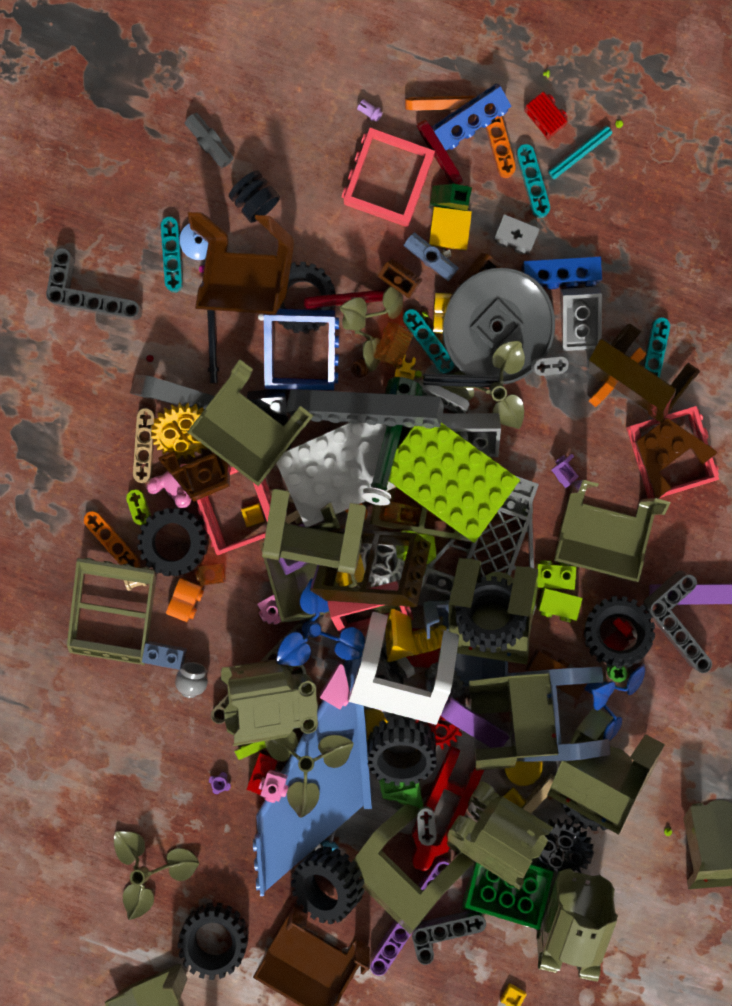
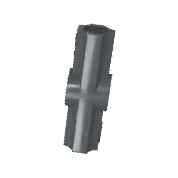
(209, 140)

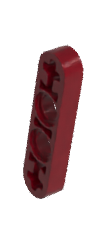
(440, 153)

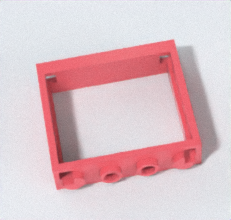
(375, 210)
(701, 433)
(212, 527)
(340, 609)

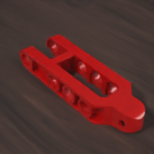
(423, 854)

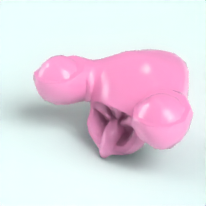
(172, 487)

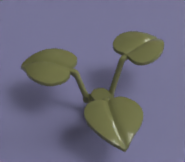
(355, 315)
(510, 408)
(334, 751)
(136, 897)

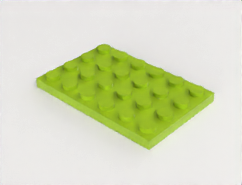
(451, 479)

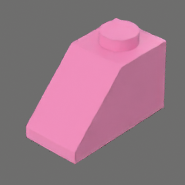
(336, 688)

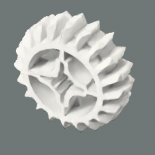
(383, 569)

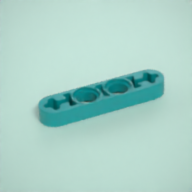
(533, 181)
(171, 254)
(425, 343)
(653, 354)

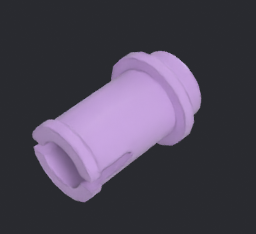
(371, 111)

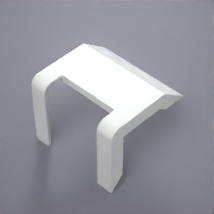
(398, 697)

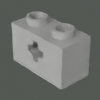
(526, 235)

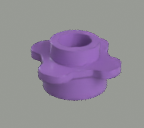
(220, 778)

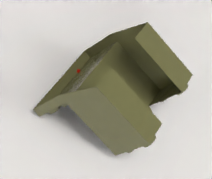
(492, 615)
(530, 717)
(608, 784)
(710, 844)

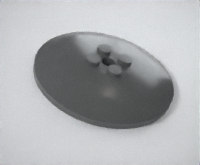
(503, 297)

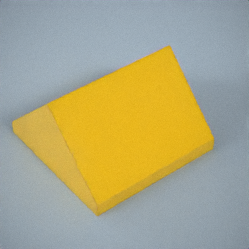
(398, 636)

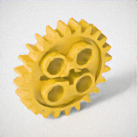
(168, 439)

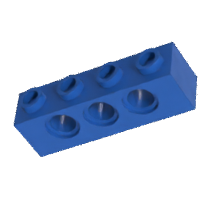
(475, 106)
(590, 265)

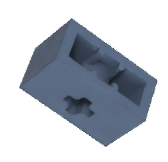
(164, 655)

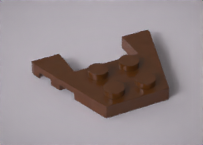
(663, 446)
(198, 477)

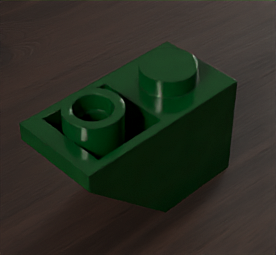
(451, 196)

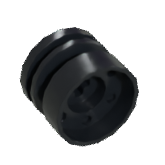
(254, 196)

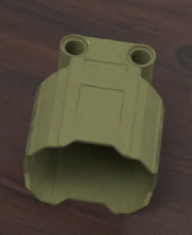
(268, 701)
(502, 838)
(577, 924)

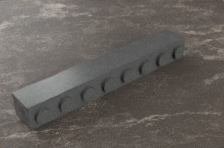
(368, 408)

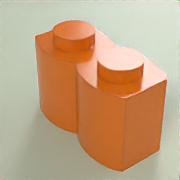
(184, 600)

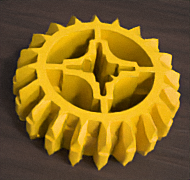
(422, 644)

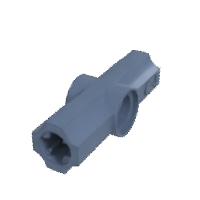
(421, 248)

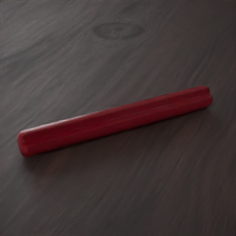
(339, 299)

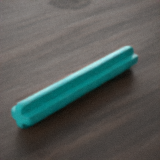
(580, 152)

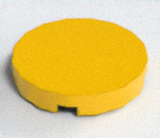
(524, 772)

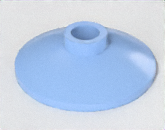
(190, 247)

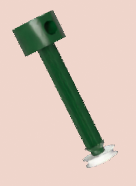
(377, 494)

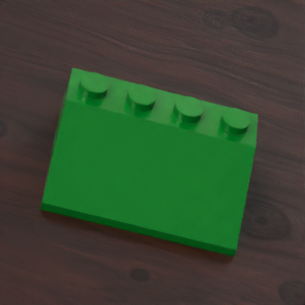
(498, 898)

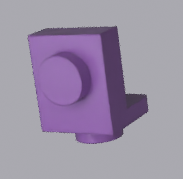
(564, 472)

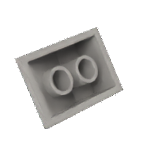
(581, 318)

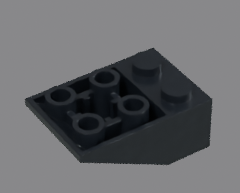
(271, 402)

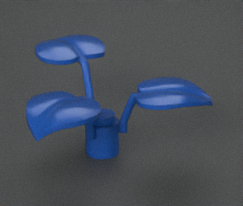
(295, 650)
(602, 692)

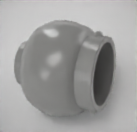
(191, 679)

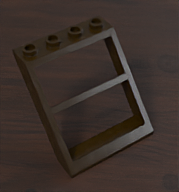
(410, 581)

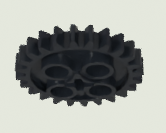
(566, 848)

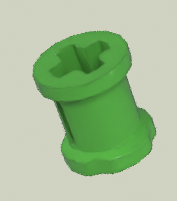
(623, 673)

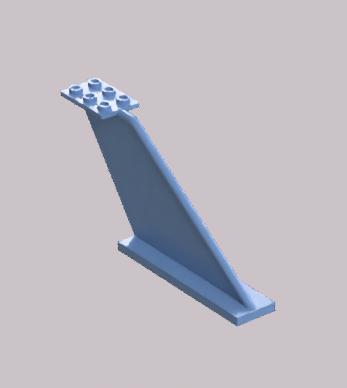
(282, 835)

